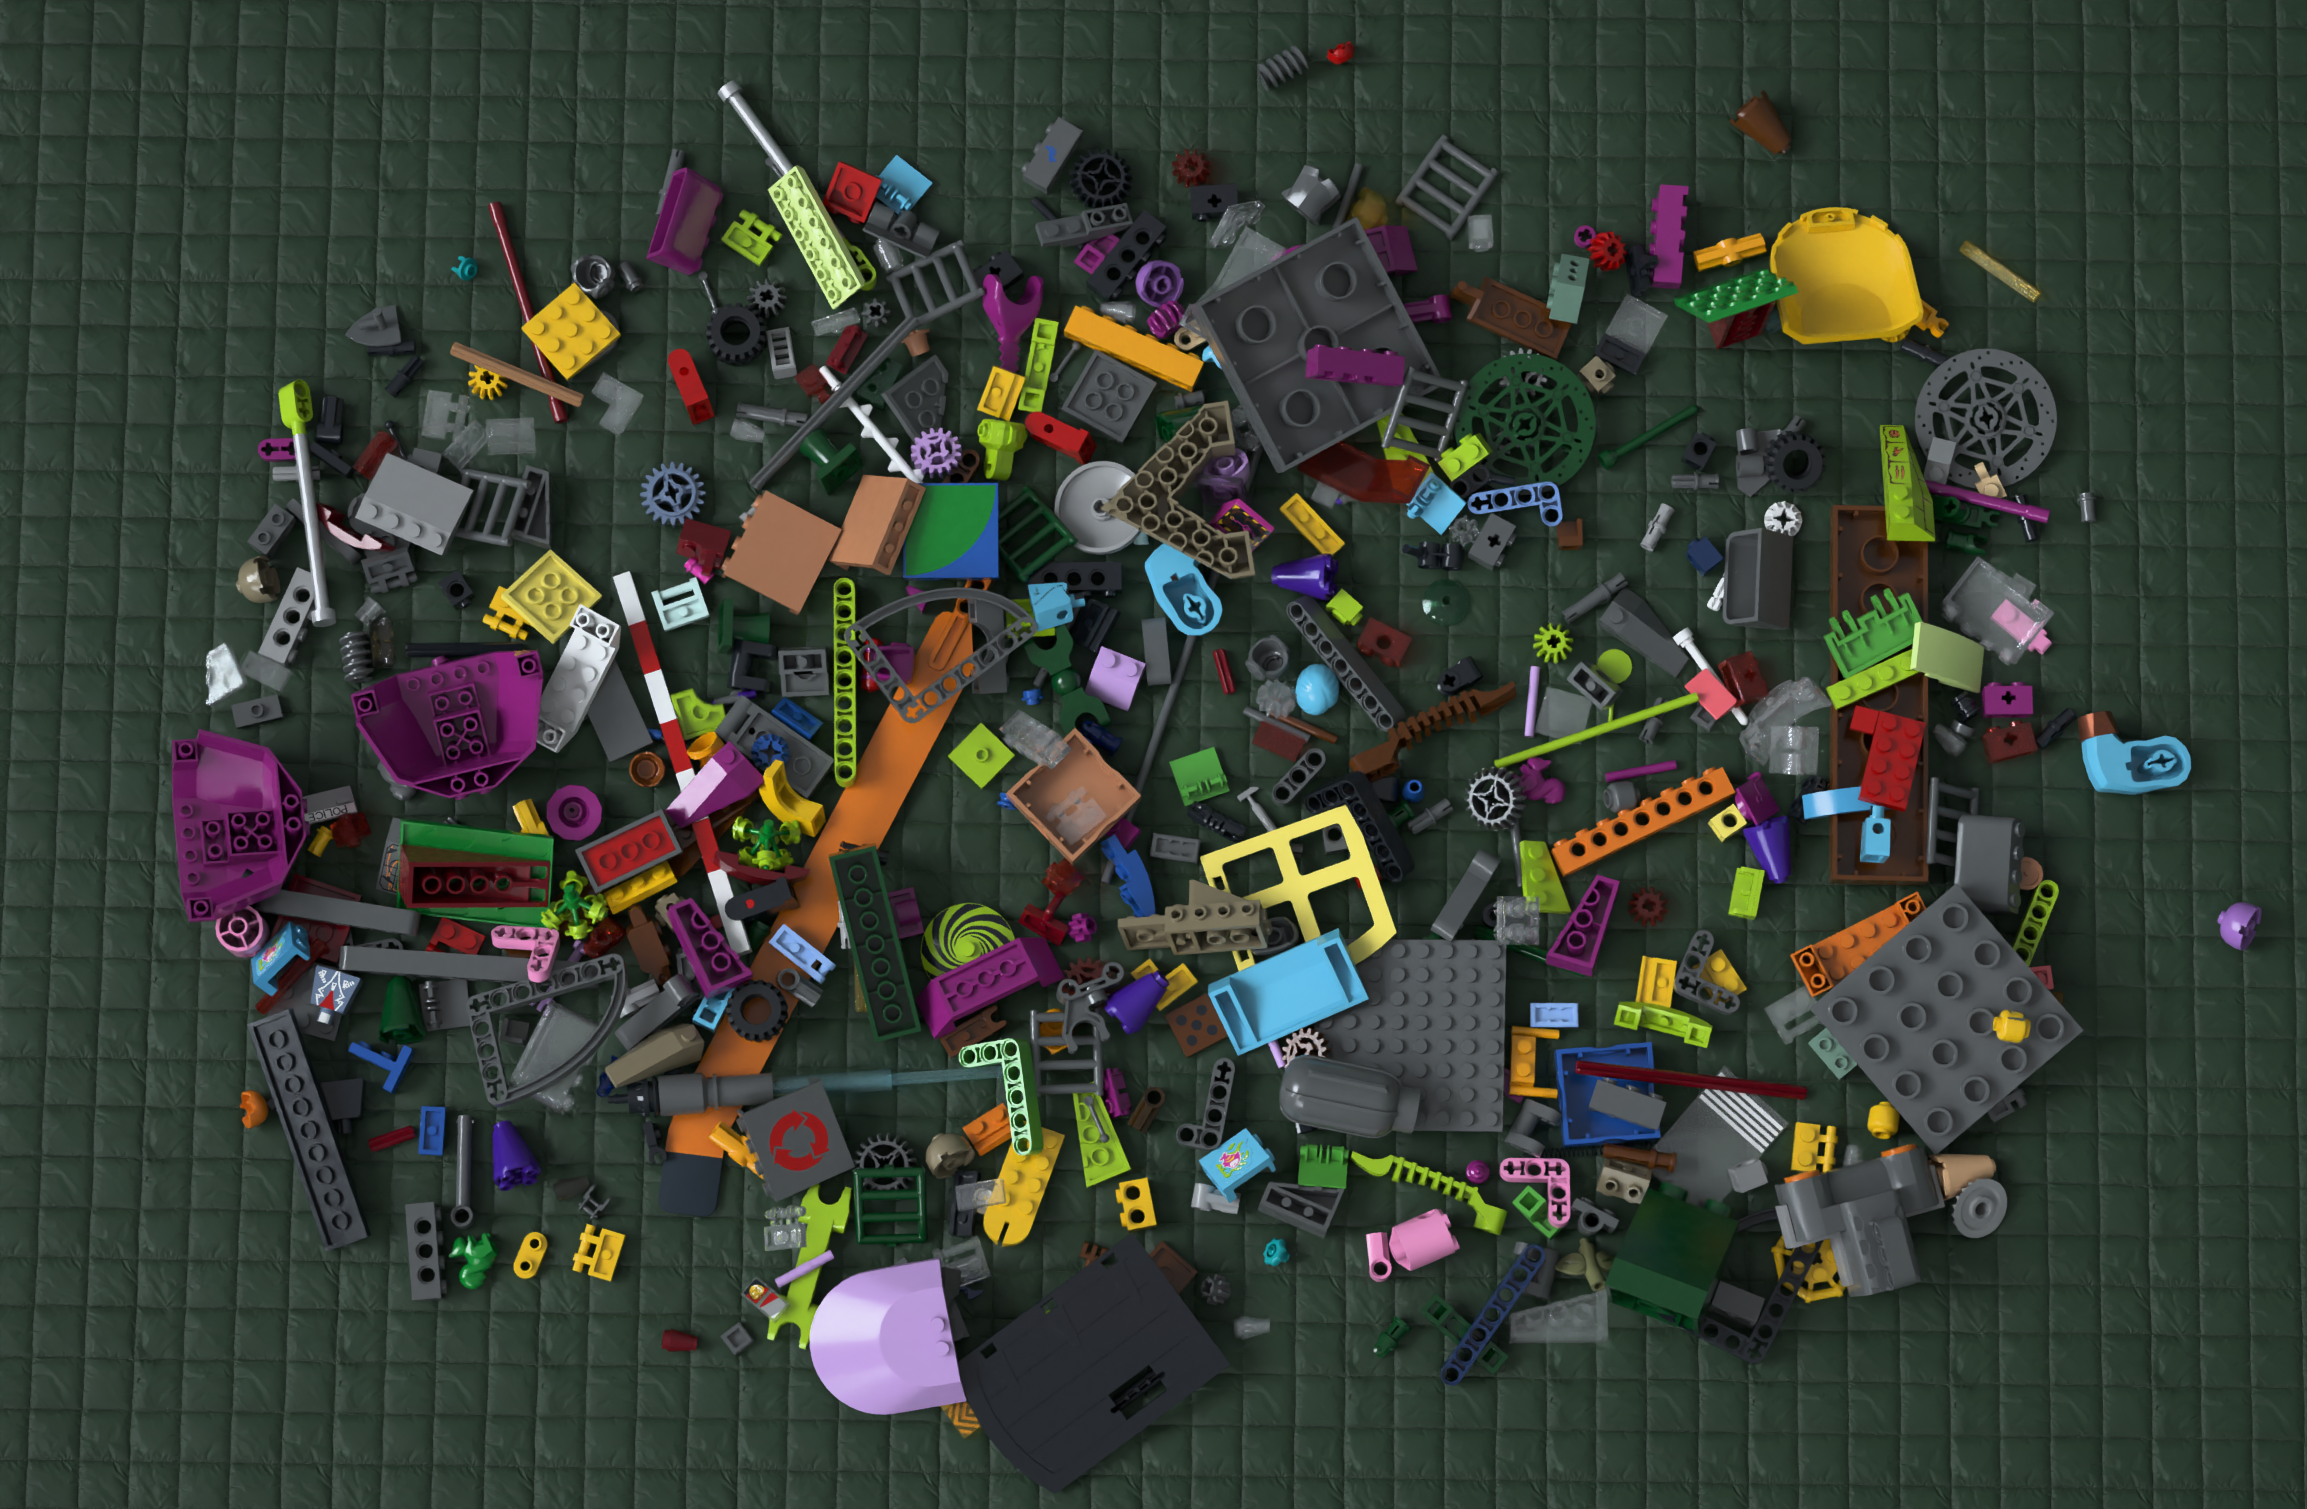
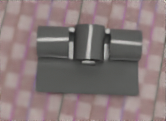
(901, 230)

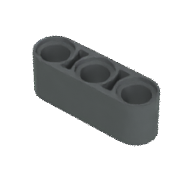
(1156, 651)
(1304, 767)

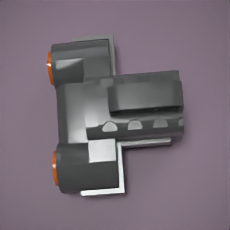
(1863, 1216)

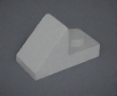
(1939, 460)

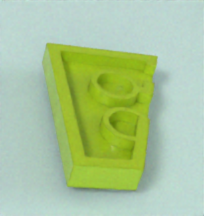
(1541, 878)

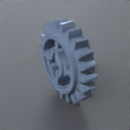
(664, 496)

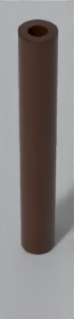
(1309, 728)

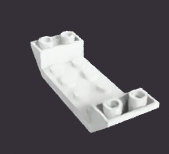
(577, 677)

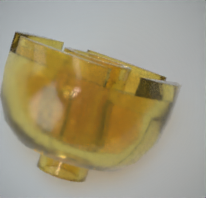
(1369, 209)

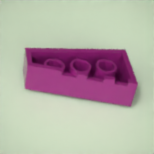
(1354, 366)
(1583, 936)

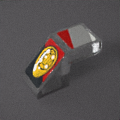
(765, 1299)

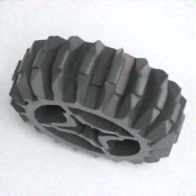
(1488, 814)
(892, 1157)

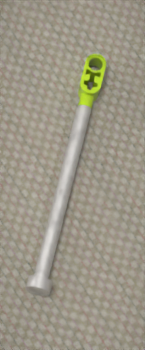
(731, 93)
(295, 412)

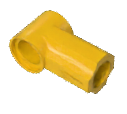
(529, 818)

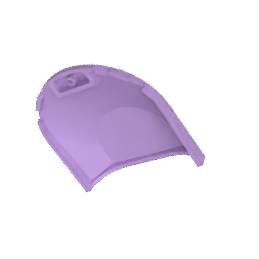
(888, 1340)

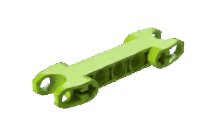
(821, 1222)

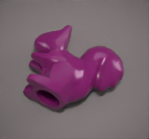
(1536, 786)

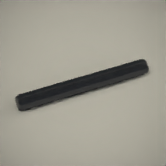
(459, 649)

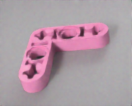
(541, 942)
(1553, 1181)

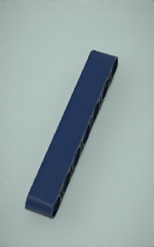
(1488, 1325)

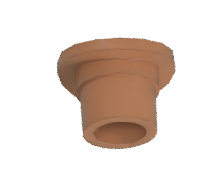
(917, 342)
(2031, 873)

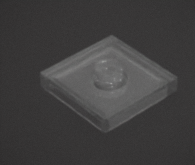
(1636, 324)
(1562, 713)

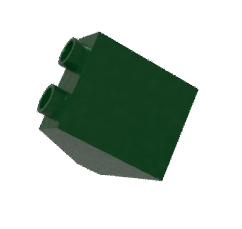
(1672, 1257)

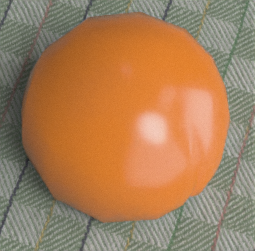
(256, 1108)

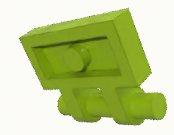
(746, 242)

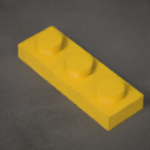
(1311, 525)
(640, 887)

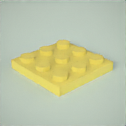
(550, 596)

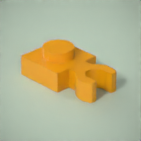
(1930, 321)

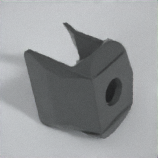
(1311, 194)

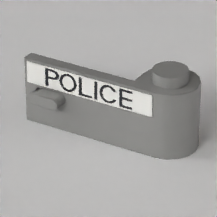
(329, 805)

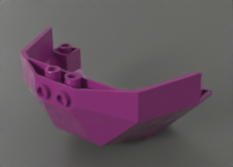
(455, 722)
(232, 815)

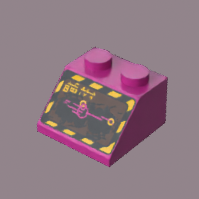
(1238, 517)

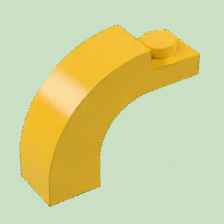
(787, 803)

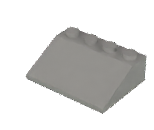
(415, 504)

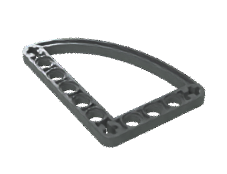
(956, 672)
(575, 1060)

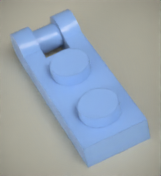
(801, 953)

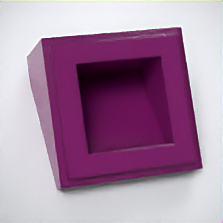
(912, 590)

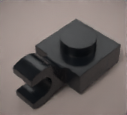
(652, 1136)

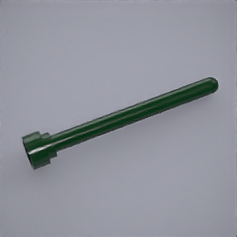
(1610, 457)

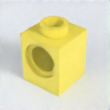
(1720, 829)

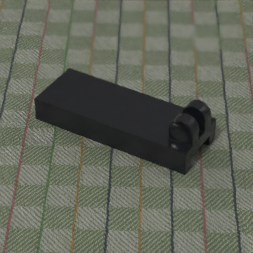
(963, 1222)

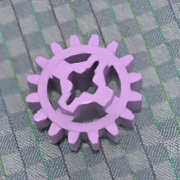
(935, 443)

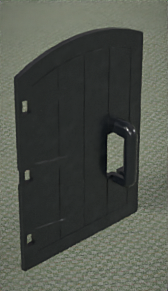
(1053, 1372)

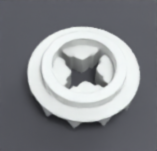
(1792, 513)

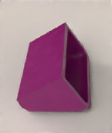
(685, 222)

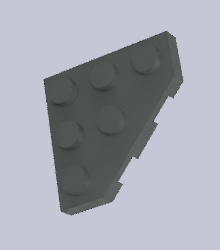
(919, 398)

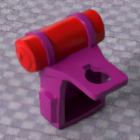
(899, 655)

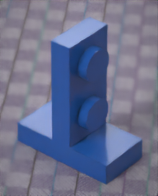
(385, 1061)

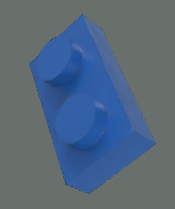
(796, 718)
(432, 1131)

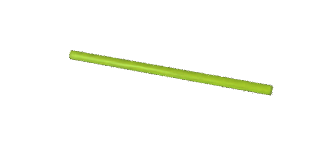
(1597, 730)

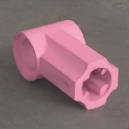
(1378, 1254)

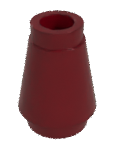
(678, 1341)

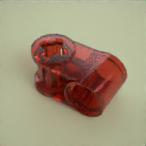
(604, 937)

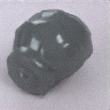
(593, 275)
(1268, 658)

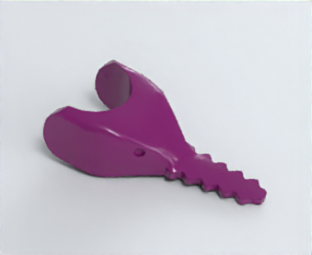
(1011, 318)

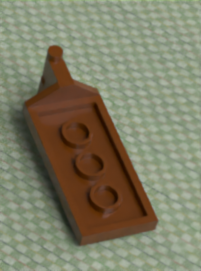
(1512, 316)

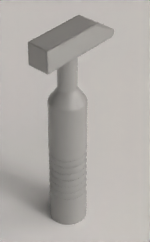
(1257, 808)

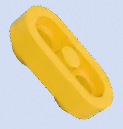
(531, 1255)

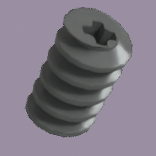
(1281, 66)
(355, 657)

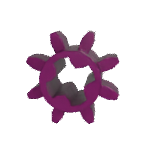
(1082, 927)

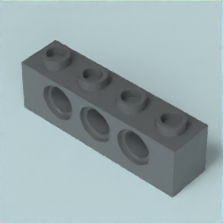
(415, 1215)

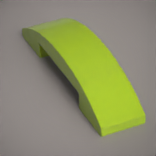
(1038, 365)
(1665, 1020)

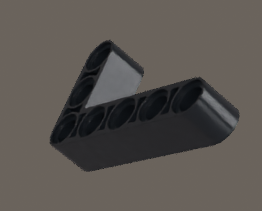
(1369, 816)

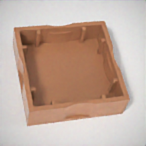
(1080, 767)

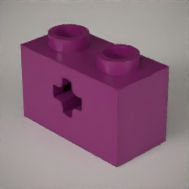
(1995, 707)

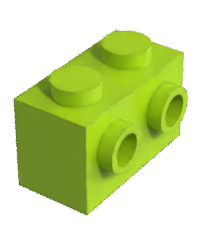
(1470, 453)

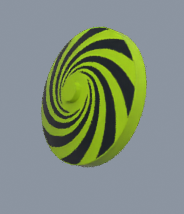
(961, 936)

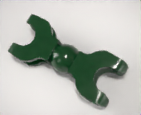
(1066, 680)

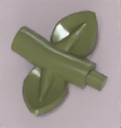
(1587, 1263)

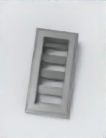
(783, 367)

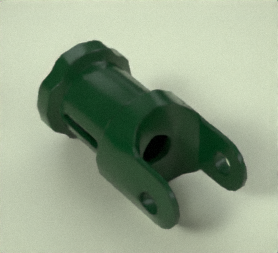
(1965, 542)
(1400, 814)
(1389, 1339)

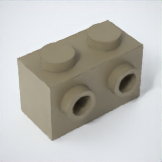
(1624, 1180)

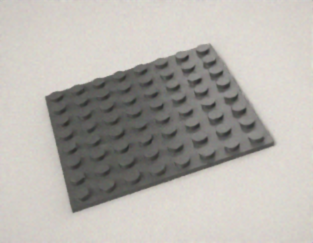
(1433, 1025)

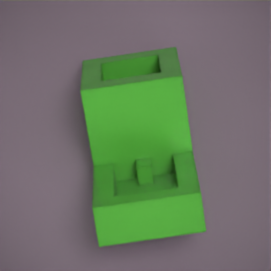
(1535, 1209)

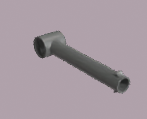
(463, 1179)

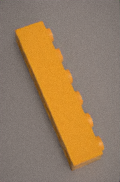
(1134, 348)

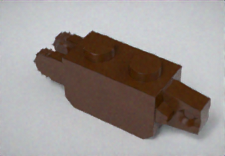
(647, 945)

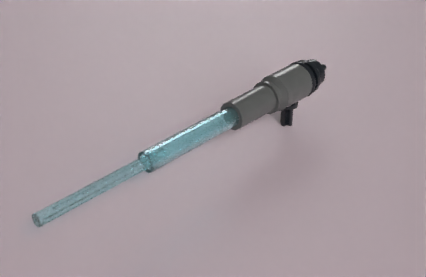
(694, 1093)

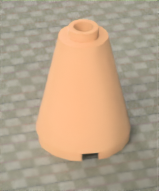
(1957, 1170)

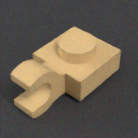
(1989, 484)

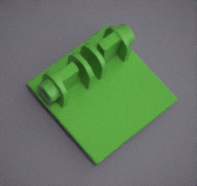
(1199, 776)
(1323, 1166)

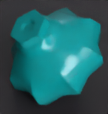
(1276, 1252)

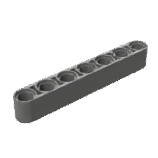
(1345, 663)
(341, 912)

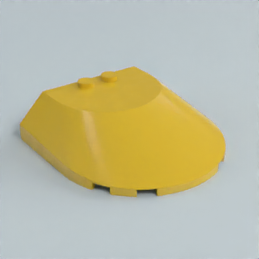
(1849, 278)

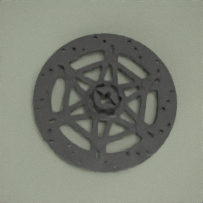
(2021, 371)

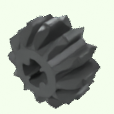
(766, 290)

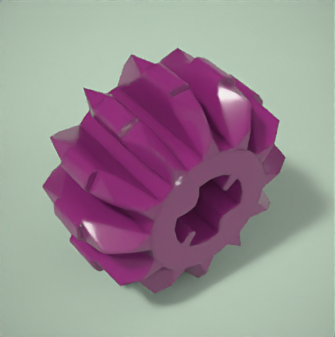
(1166, 319)

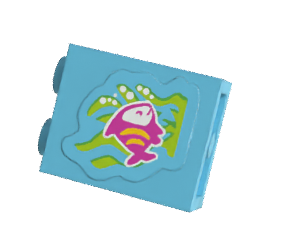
(1236, 1162)

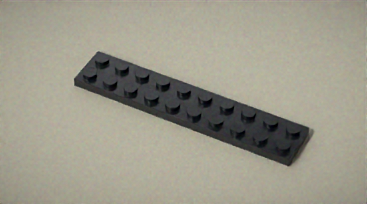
(309, 1130)

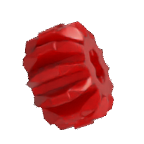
(1607, 251)

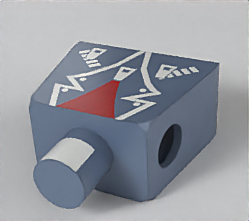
(333, 993)

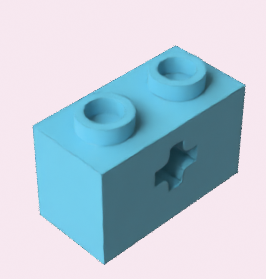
(712, 1011)

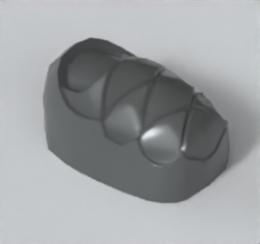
(1283, 937)

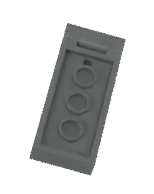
(806, 762)

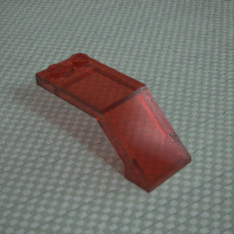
(1365, 476)

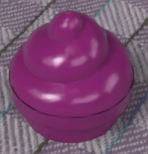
(1477, 1172)

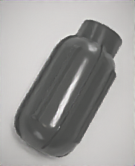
(1346, 1097)

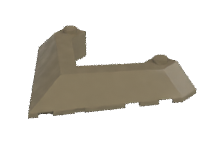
(1153, 494)

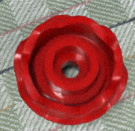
(1341, 53)

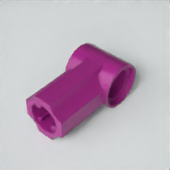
(1434, 309)

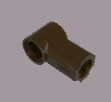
(1146, 1112)

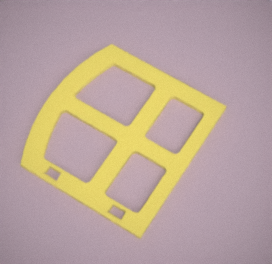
(1298, 887)

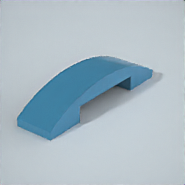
(1834, 802)

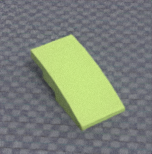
(1947, 657)

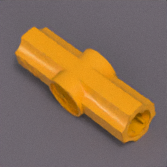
(1729, 252)
(734, 1145)

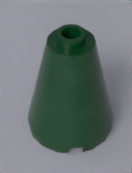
(1172, 420)
(401, 1013)

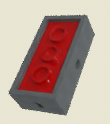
(629, 851)

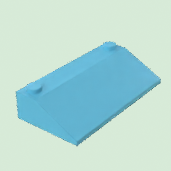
(1287, 992)

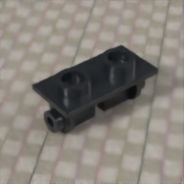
(1810, 785)

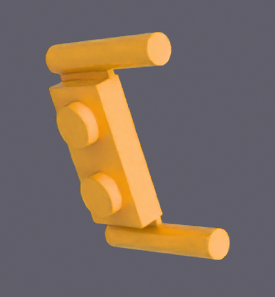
(1523, 1061)

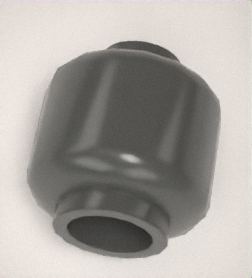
(1621, 796)

